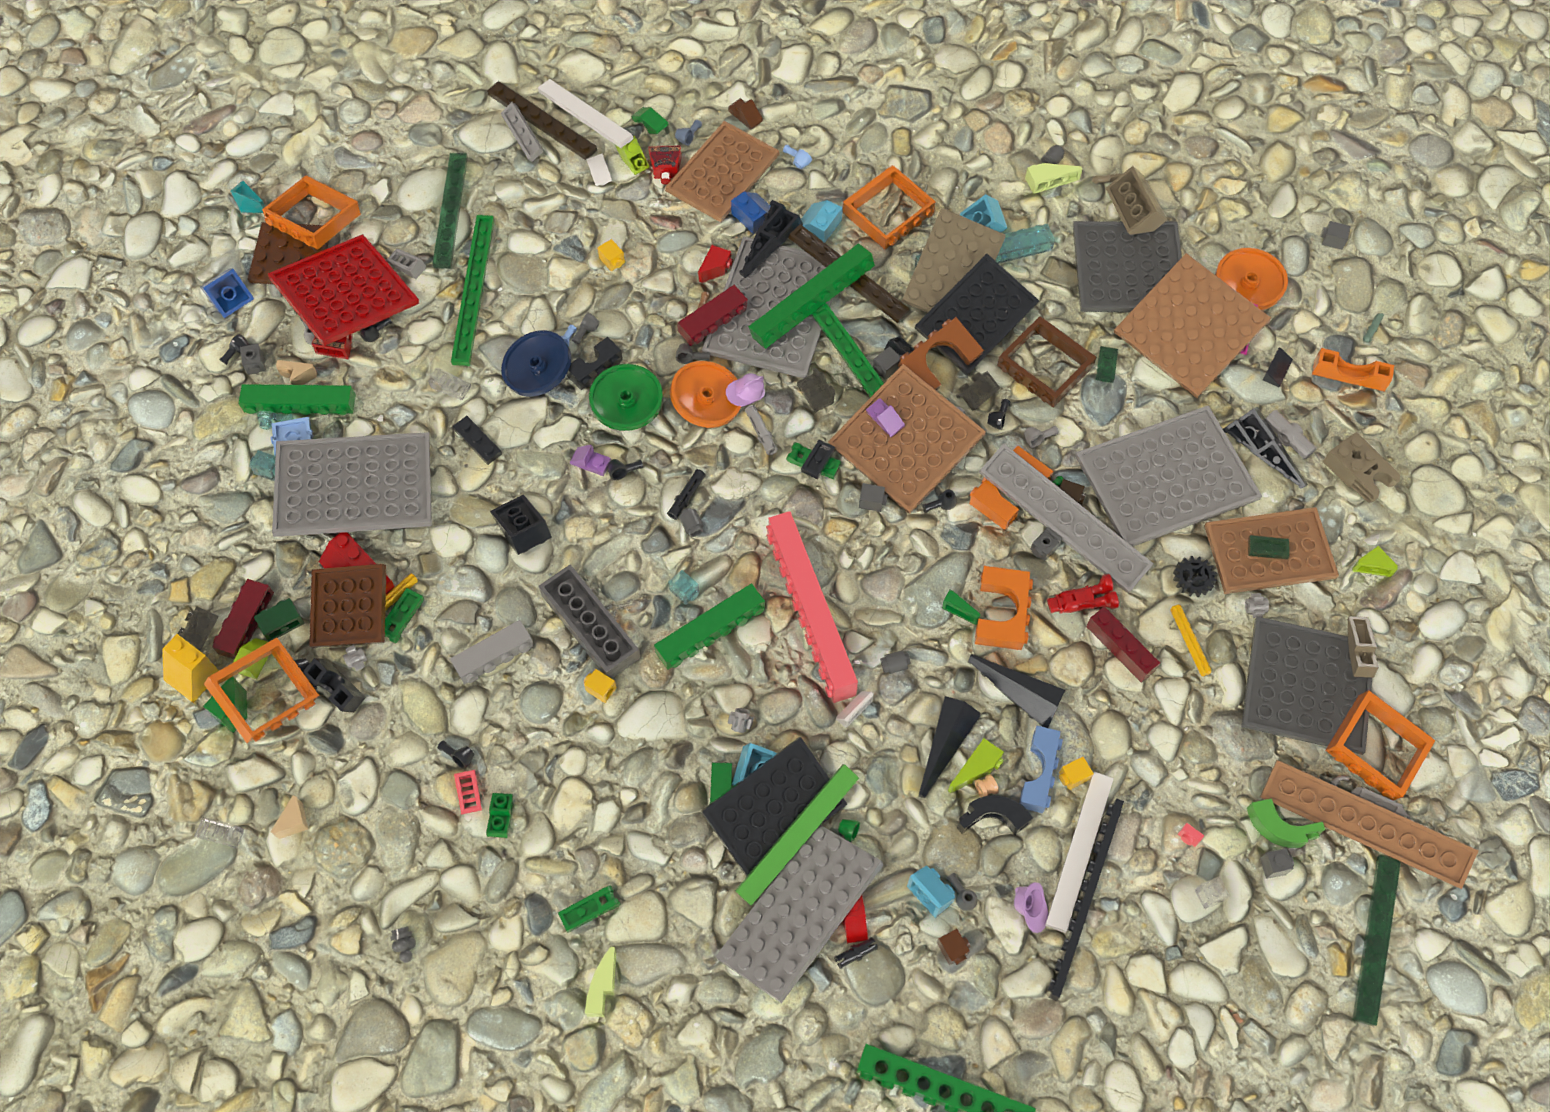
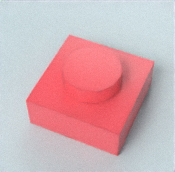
(1190, 835)

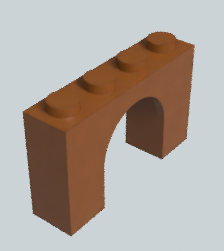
(951, 335)

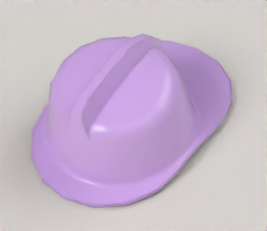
(746, 390)
(1032, 905)

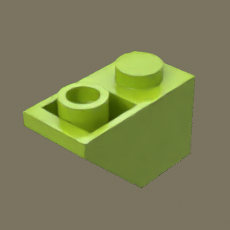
(633, 156)

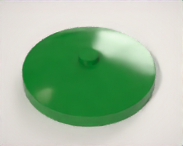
(626, 397)

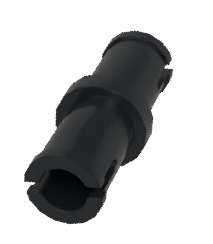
(856, 952)

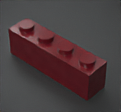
(712, 315)
(240, 623)
(1122, 644)

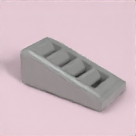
(416, 264)

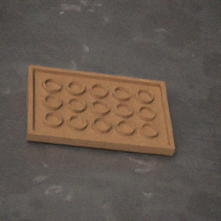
(722, 170)
(1308, 549)

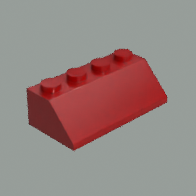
(345, 552)

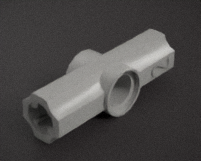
(1290, 434)

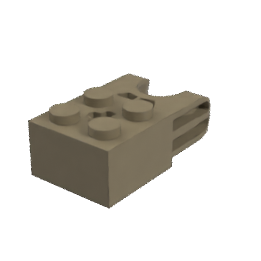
(1359, 466)

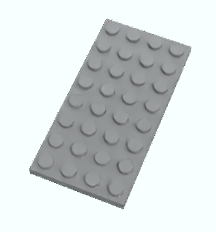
(799, 912)

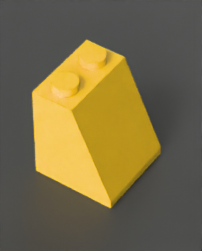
(186, 668)

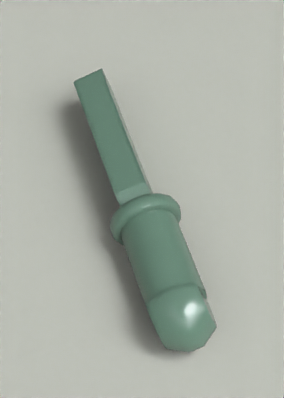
(1373, 327)

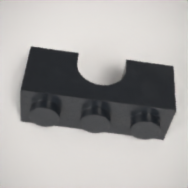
(585, 373)
(343, 692)

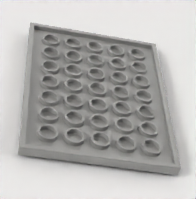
(765, 288)
(1167, 476)
(352, 484)

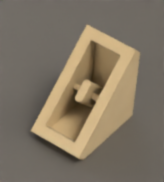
(291, 820)

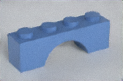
(1045, 746)

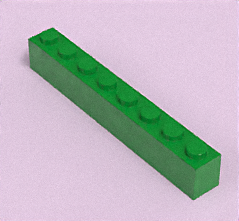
(811, 296)

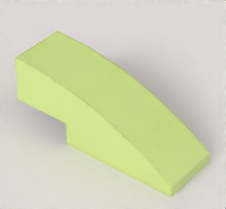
(601, 985)

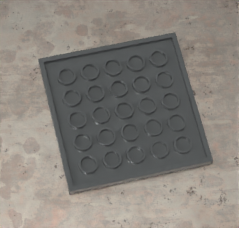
(1119, 267)
(1302, 685)

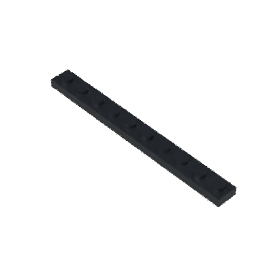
(1082, 905)

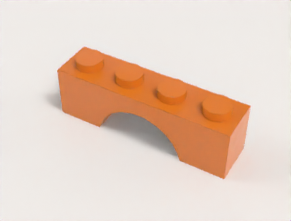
(1373, 375)

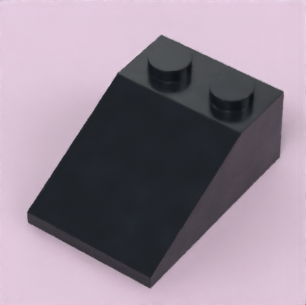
(521, 524)

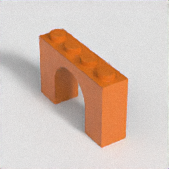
(990, 502)
(1015, 585)

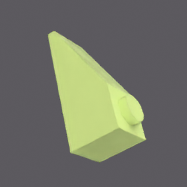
(1048, 176)

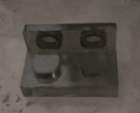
(816, 390)
(978, 390)
(198, 627)

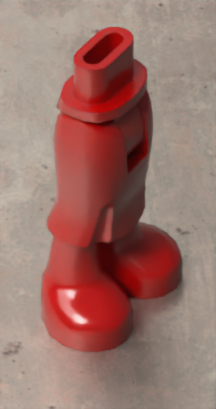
(1083, 598)

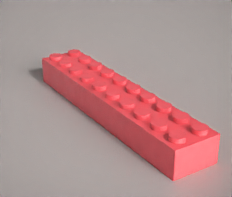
(812, 608)

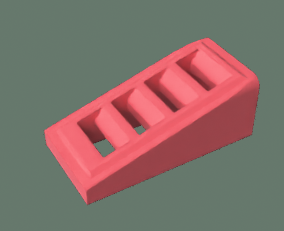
(464, 775)

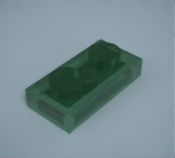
(1106, 364)
(1268, 547)

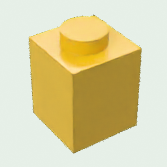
(611, 255)
(599, 685)
(1075, 773)

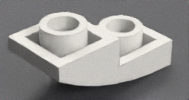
(599, 170)

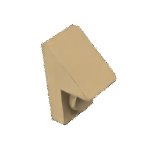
(297, 372)

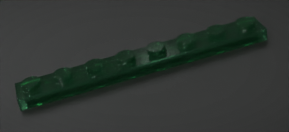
(450, 211)
(1376, 941)

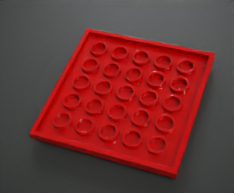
(343, 289)

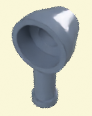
(686, 135)

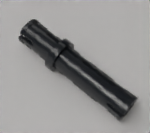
(686, 494)

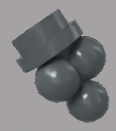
(403, 943)

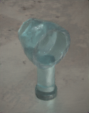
(266, 418)

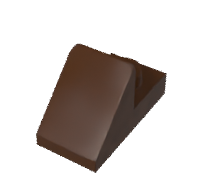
(746, 113)

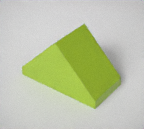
(1376, 563)

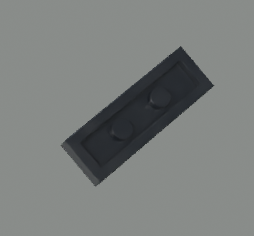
(477, 440)

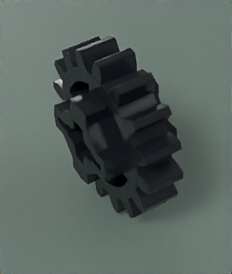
(1187, 569)

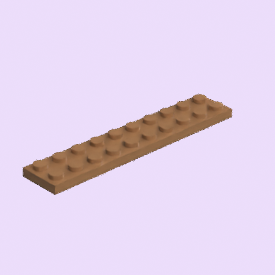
(1369, 824)

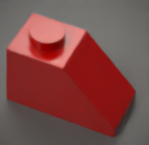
(715, 264)
(855, 923)

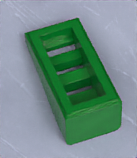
(956, 605)

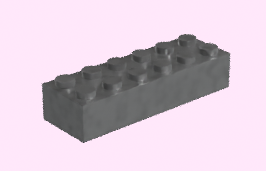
(589, 622)

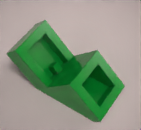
(651, 119)

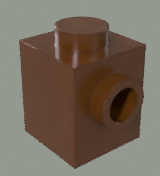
(954, 947)

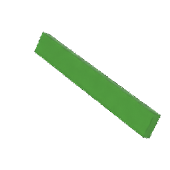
(796, 834)

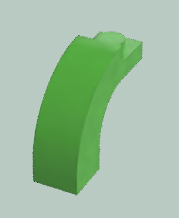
(1273, 828)

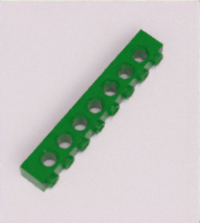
(936, 1079)

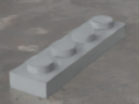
(522, 131)

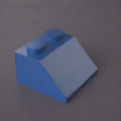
(749, 210)
(227, 292)

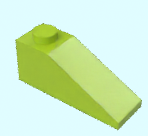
(980, 764)

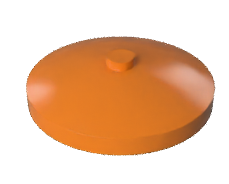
(1254, 276)
(700, 394)

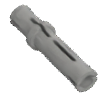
(764, 435)

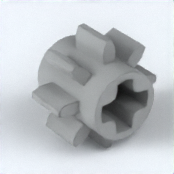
(1256, 605)
(355, 657)
(740, 720)

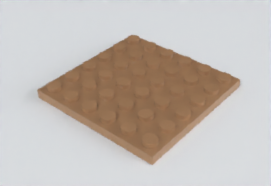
(1192, 325)
(917, 455)

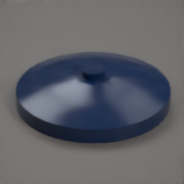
(536, 363)

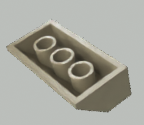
(1136, 202)

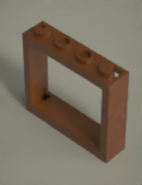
(1063, 343)

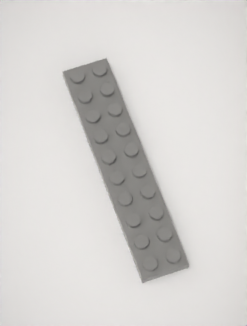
(1066, 518)

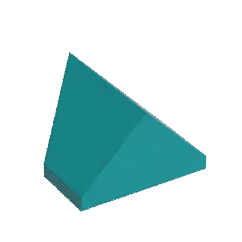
(247, 199)

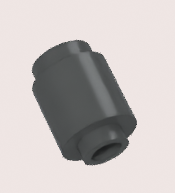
(1053, 155)
(691, 522)
(895, 662)

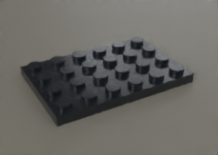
(987, 305)
(766, 803)

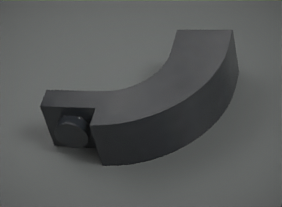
(997, 807)

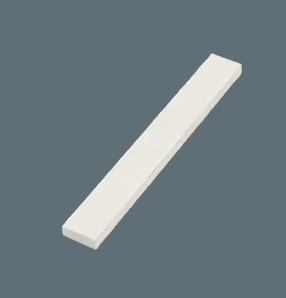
(585, 113)
(1079, 852)

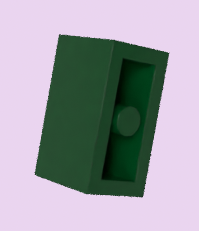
(279, 619)

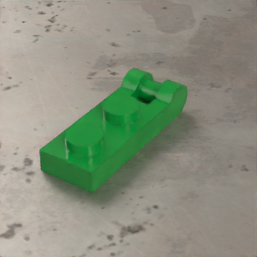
(829, 471)
(402, 614)
(588, 909)

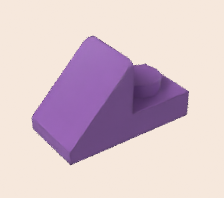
(885, 417)
(589, 460)

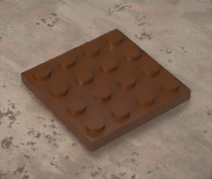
(278, 250)
(348, 606)

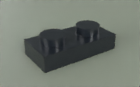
(818, 459)

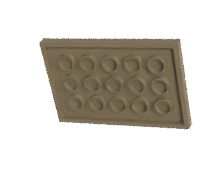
(948, 256)

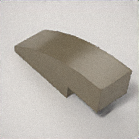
(1362, 647)

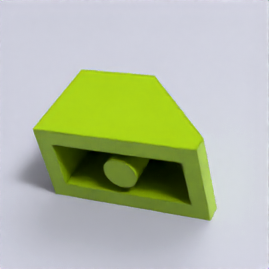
(255, 669)

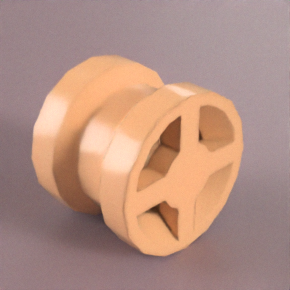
(986, 786)

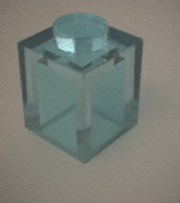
(263, 465)
(684, 587)

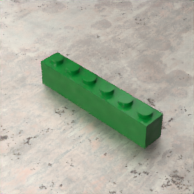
(297, 399)
(709, 626)

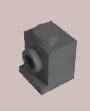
(1051, 540)

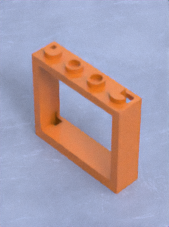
(889, 176)
(307, 185)
(291, 669)
(1397, 723)

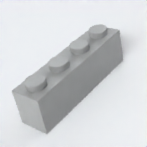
(492, 652)

